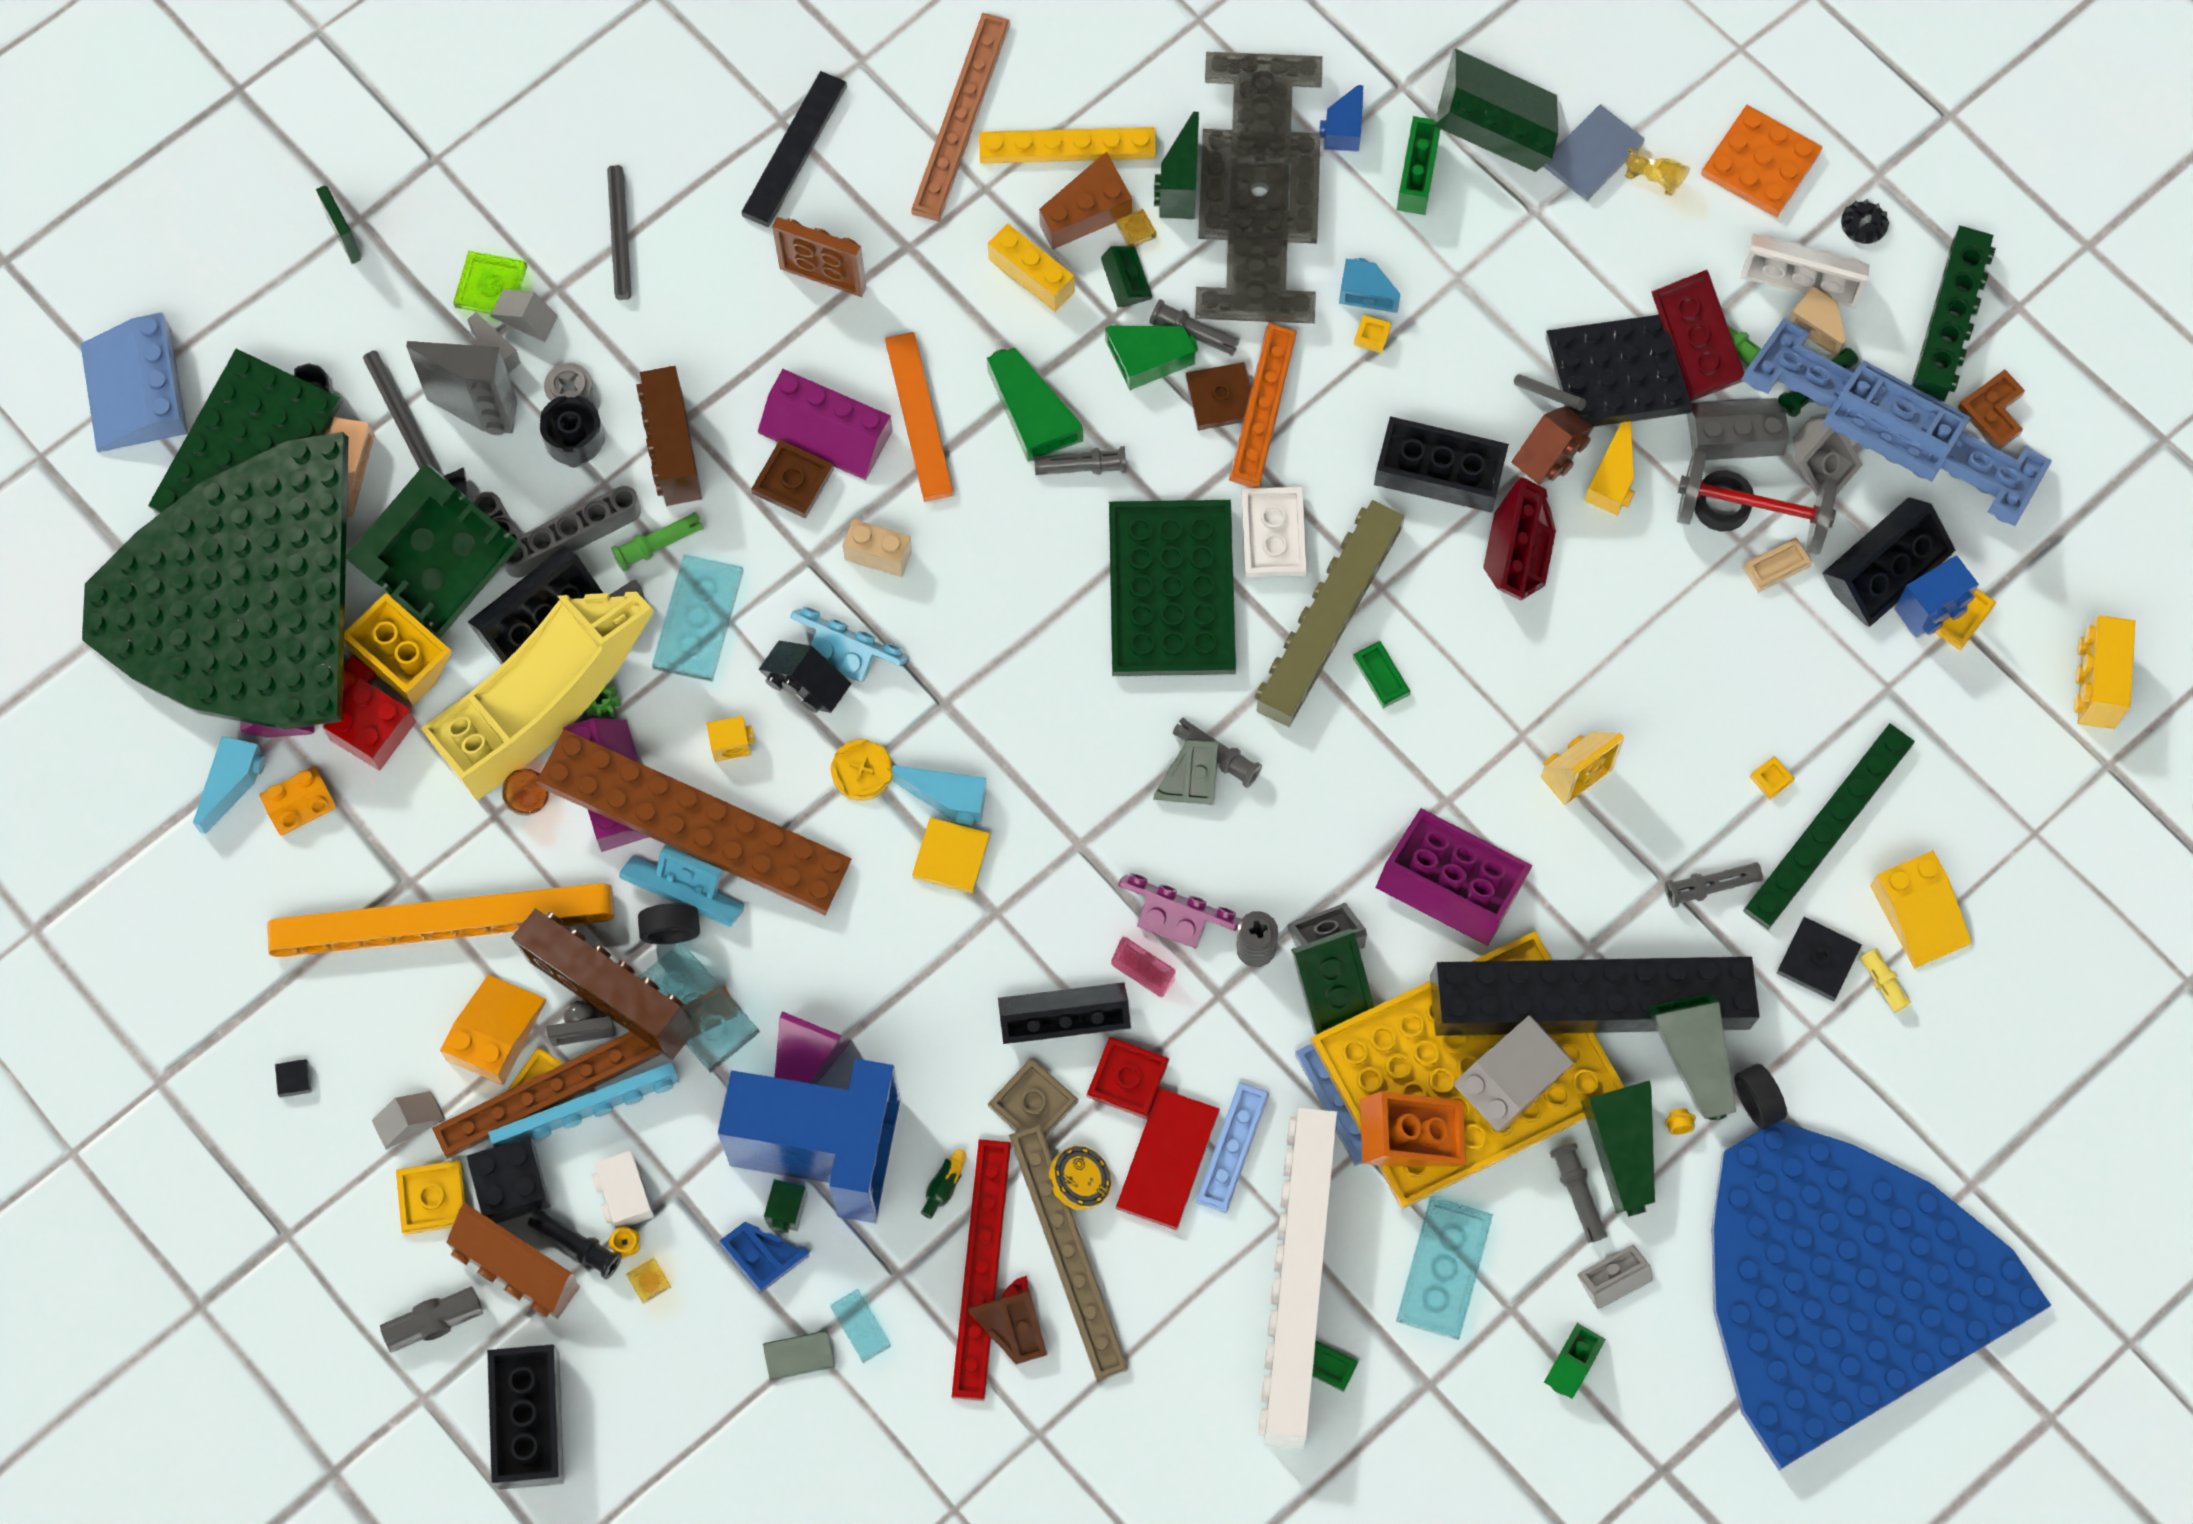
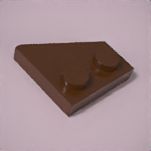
(1012, 1326)

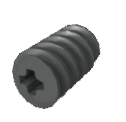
(1257, 939)

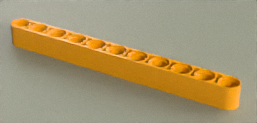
(435, 920)

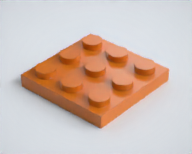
(1761, 161)

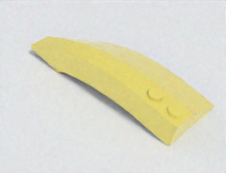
(538, 689)

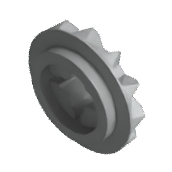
(566, 374)

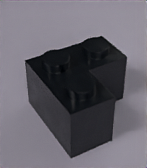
(805, 673)

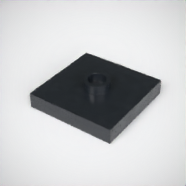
(1819, 959)

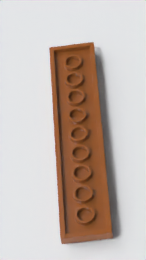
(694, 822)

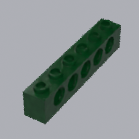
(1966, 246)

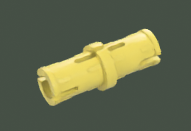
(1885, 980)

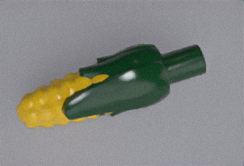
(944, 1183)

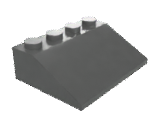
(467, 383)

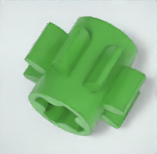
(608, 704)

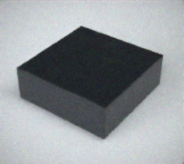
(293, 1078)

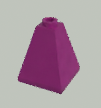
(805, 1050)

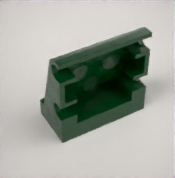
(433, 550)

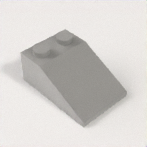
(1514, 1074)

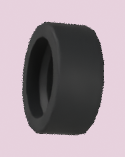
(1724, 522)
(668, 923)
(1760, 1096)

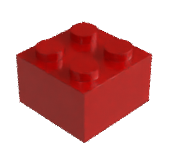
(370, 724)

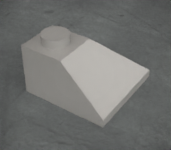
(1824, 454)

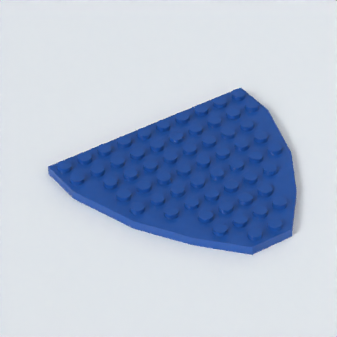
(1846, 1285)

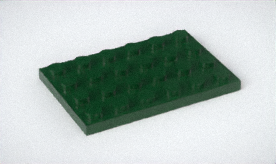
(244, 416)
(1172, 588)

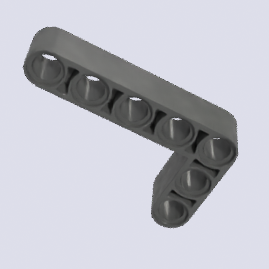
(554, 530)

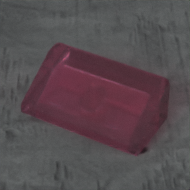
(1143, 967)

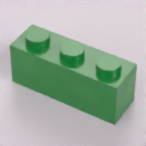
(1418, 166)

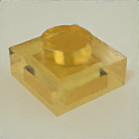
(1136, 228)
(648, 1280)

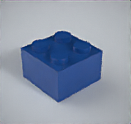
(1937, 597)

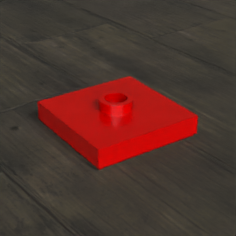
(1127, 1077)

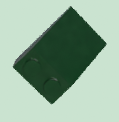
(1177, 182)

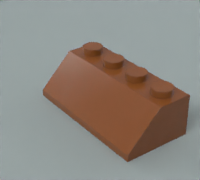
(511, 1262)

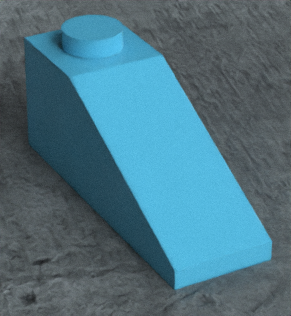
(229, 778)
(951, 794)

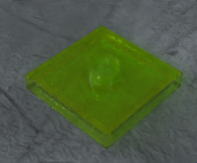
(484, 280)

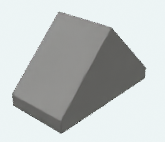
(525, 312)
(406, 1118)

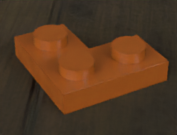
(1988, 407)

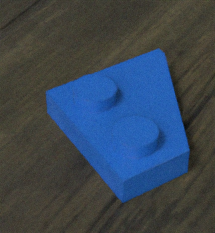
(761, 1255)

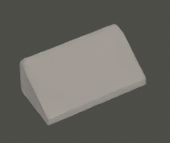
(1616, 1276)

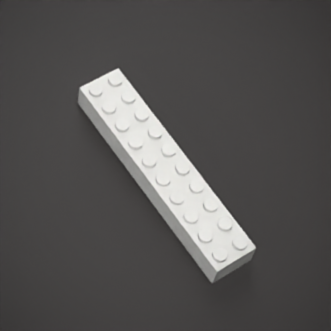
(1299, 1282)

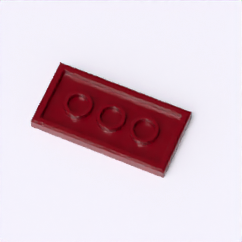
(1699, 334)

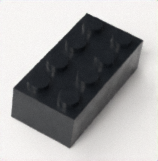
(1440, 464)
(525, 1417)

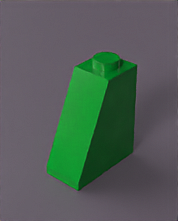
(1150, 351)

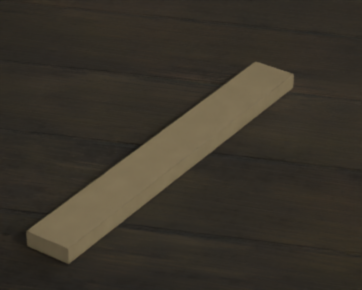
(1069, 1256)

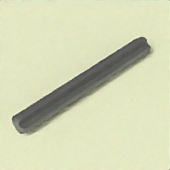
(619, 234)
(398, 409)

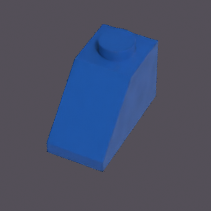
(1344, 122)

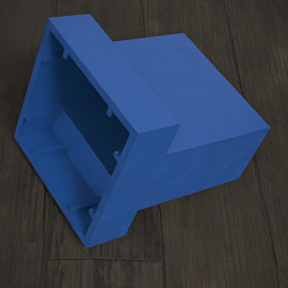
(816, 1132)

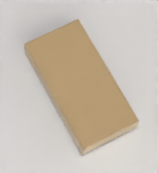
(1777, 565)

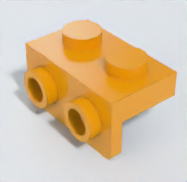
(297, 800)

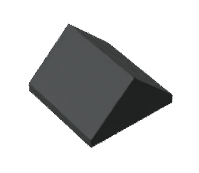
(1327, 923)

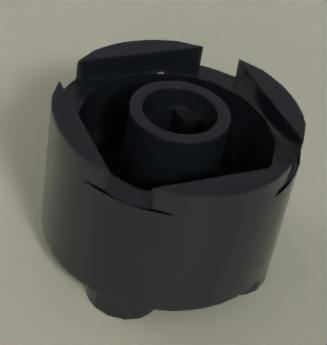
(571, 430)

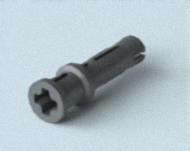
(1168, 316)
(1096, 461)
(1228, 759)
(1699, 890)
(1575, 1179)

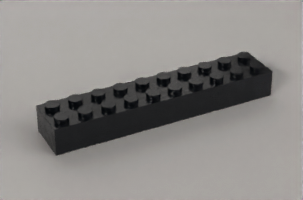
(1585, 993)

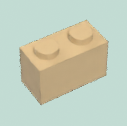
(877, 548)

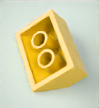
(398, 649)

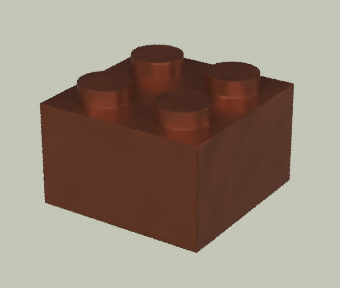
(1553, 445)

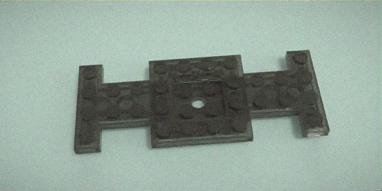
(1260, 156)

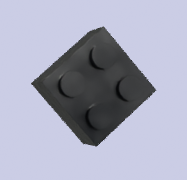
(508, 1180)

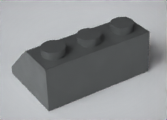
(1739, 428)

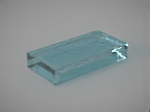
(860, 1326)

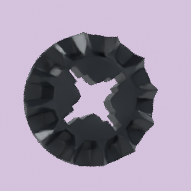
(1869, 232)

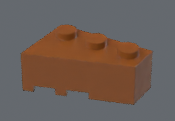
(1086, 204)

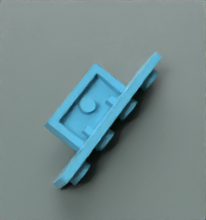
(845, 649)
(684, 881)

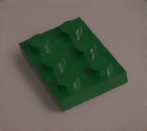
(1332, 979)

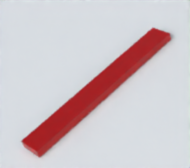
(981, 1267)

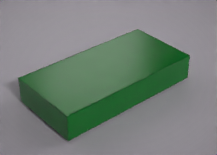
(1381, 674)
(1332, 1366)

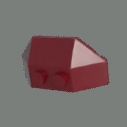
(1521, 541)

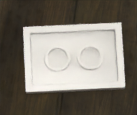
(1273, 532)

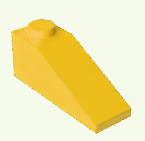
(1614, 477)

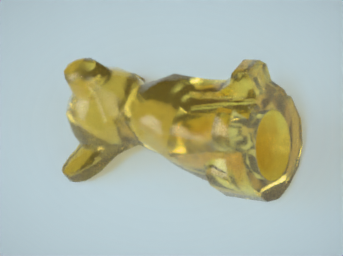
(1663, 170)

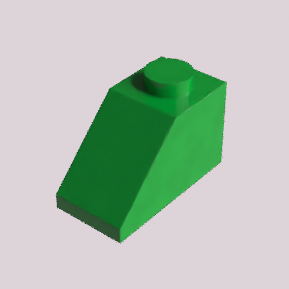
(1574, 1361)

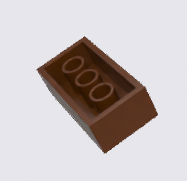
(668, 436)

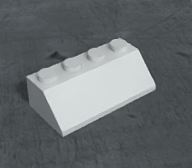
(1799, 268)

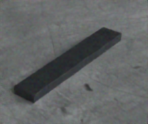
(794, 149)

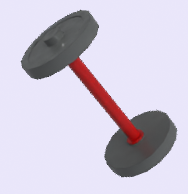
(1820, 516)

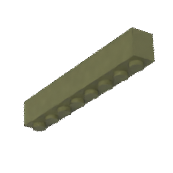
(1329, 614)

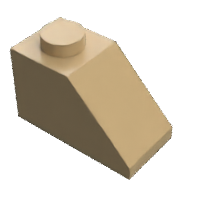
(1821, 317)

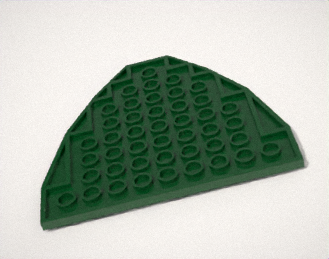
(237, 591)

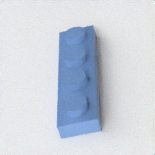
(1331, 1101)

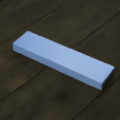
(1232, 1147)

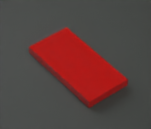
(1167, 1159)

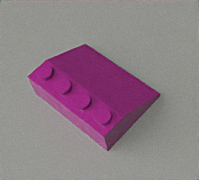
(1453, 876)

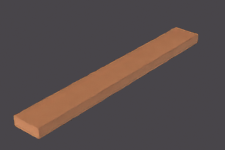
(960, 117)

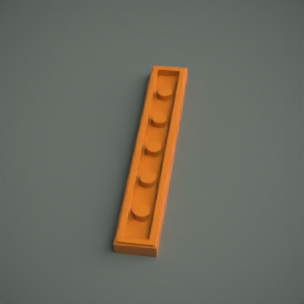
(1262, 406)
(919, 417)

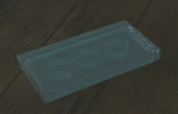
(697, 618)
(717, 1019)
(1444, 1268)

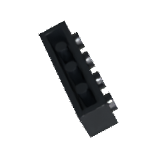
(1064, 1013)

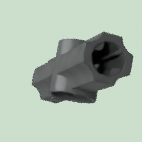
(431, 1319)

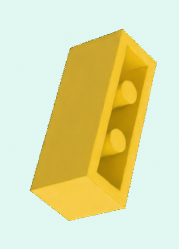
(1031, 267)

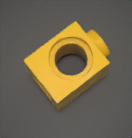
(730, 738)

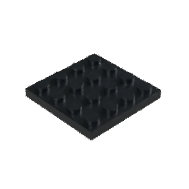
(1620, 370)

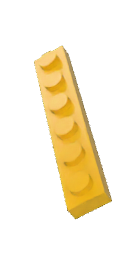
(1066, 145)

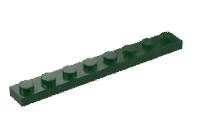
(1828, 826)

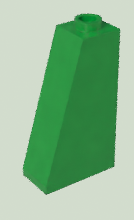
(1033, 409)

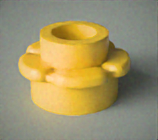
(1680, 1122)
(624, 1233)

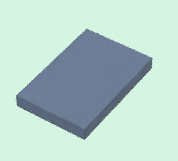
(1593, 152)

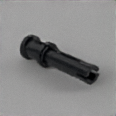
(587, 1250)

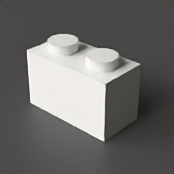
(623, 1190)

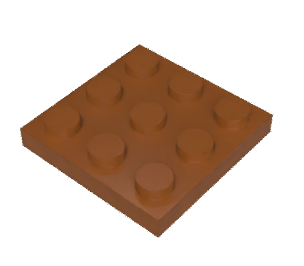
(819, 256)

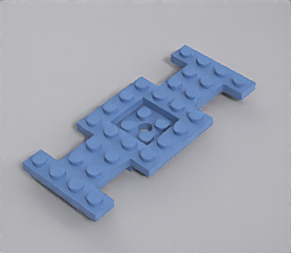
(1902, 409)

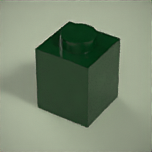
(785, 1206)

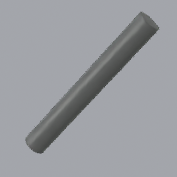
(1550, 392)

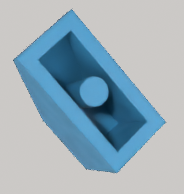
(1367, 287)

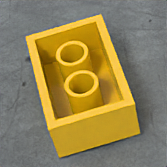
(2105, 672)

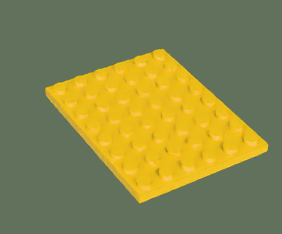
(1398, 1053)

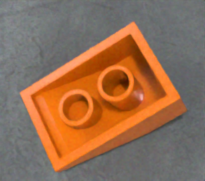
(1412, 1130)

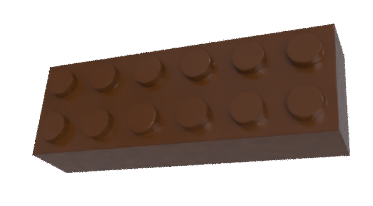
(604, 983)

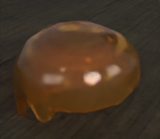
(522, 794)

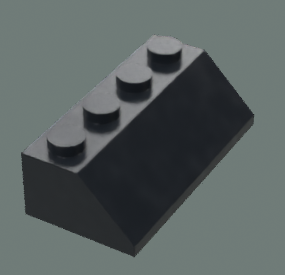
(1888, 558)
(522, 608)

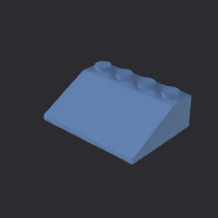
(133, 384)

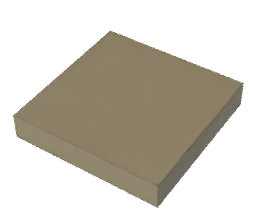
(1033, 1099)

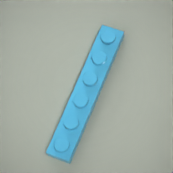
(595, 1103)

